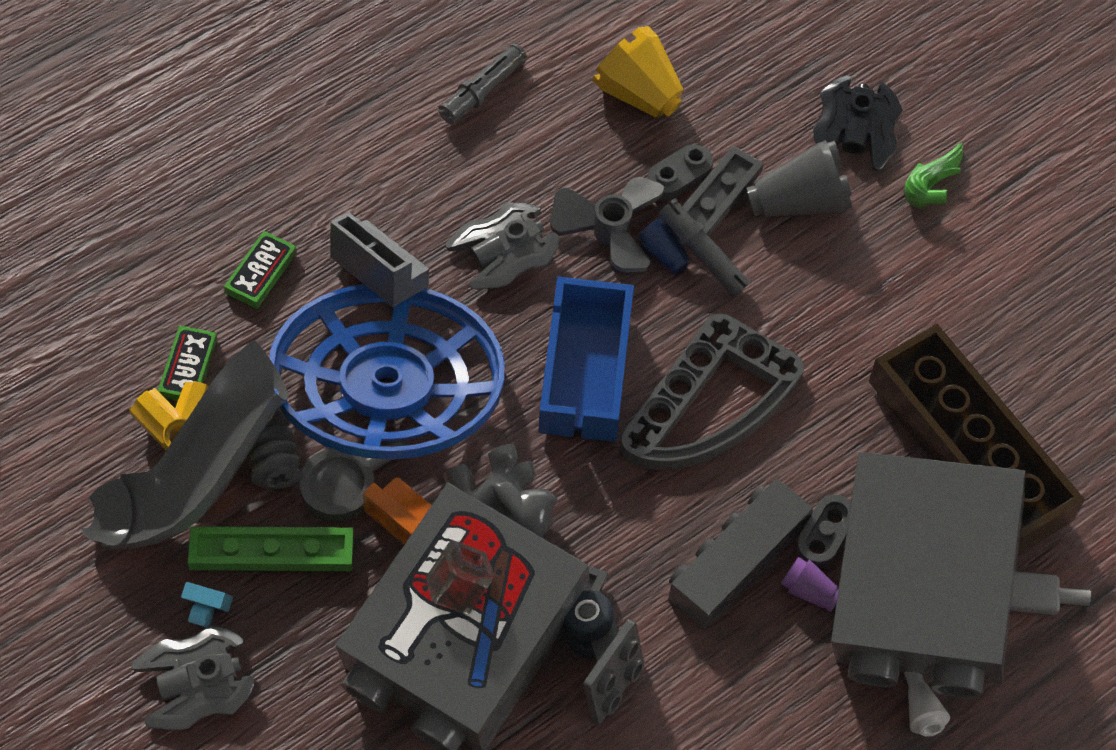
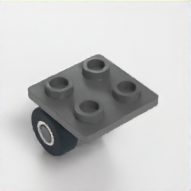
(617, 651)

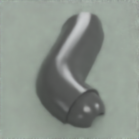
(198, 462)

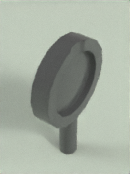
(336, 483)

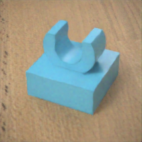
(205, 602)

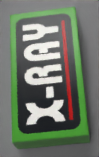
(260, 270)
(187, 360)

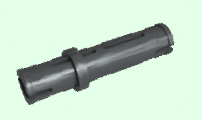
(472, 92)
(703, 247)

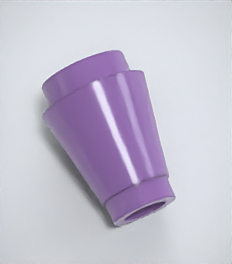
(810, 584)

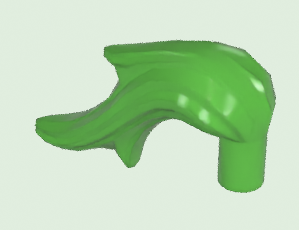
(923, 177)

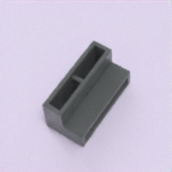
(376, 260)

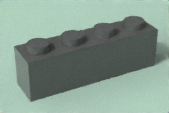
(739, 553)

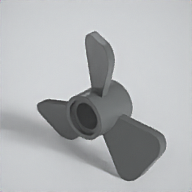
(576, 214)

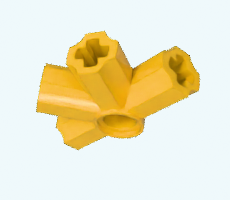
(160, 417)

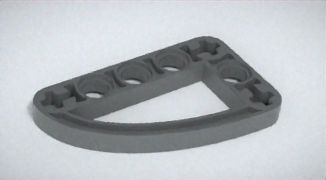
(726, 347)

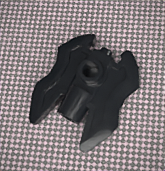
(859, 116)

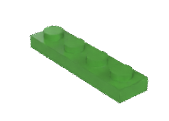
(271, 548)

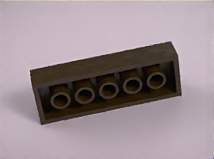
(966, 422)

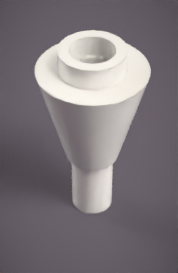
(925, 710)

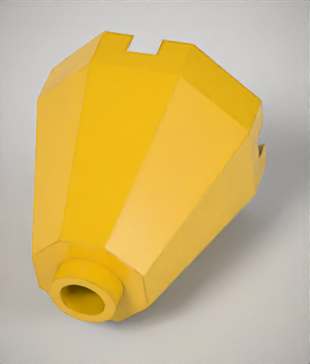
(641, 74)

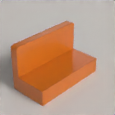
(395, 508)

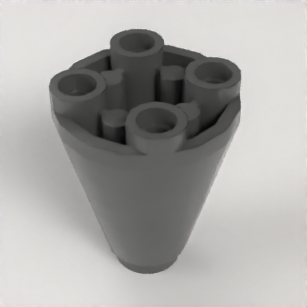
(803, 185)

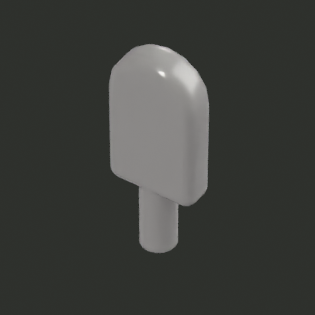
(1043, 594)

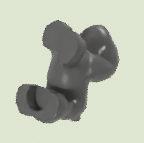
(505, 490)

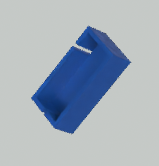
(586, 359)

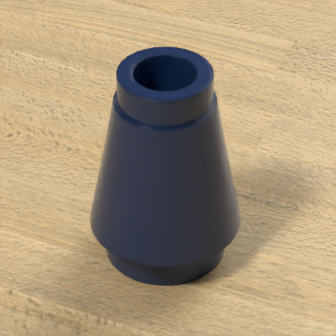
(663, 245)

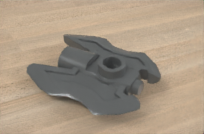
(505, 244)
(197, 675)

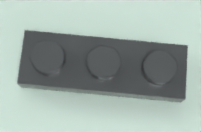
(723, 188)

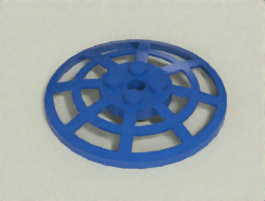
(390, 359)

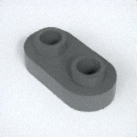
(682, 170)
(824, 534)

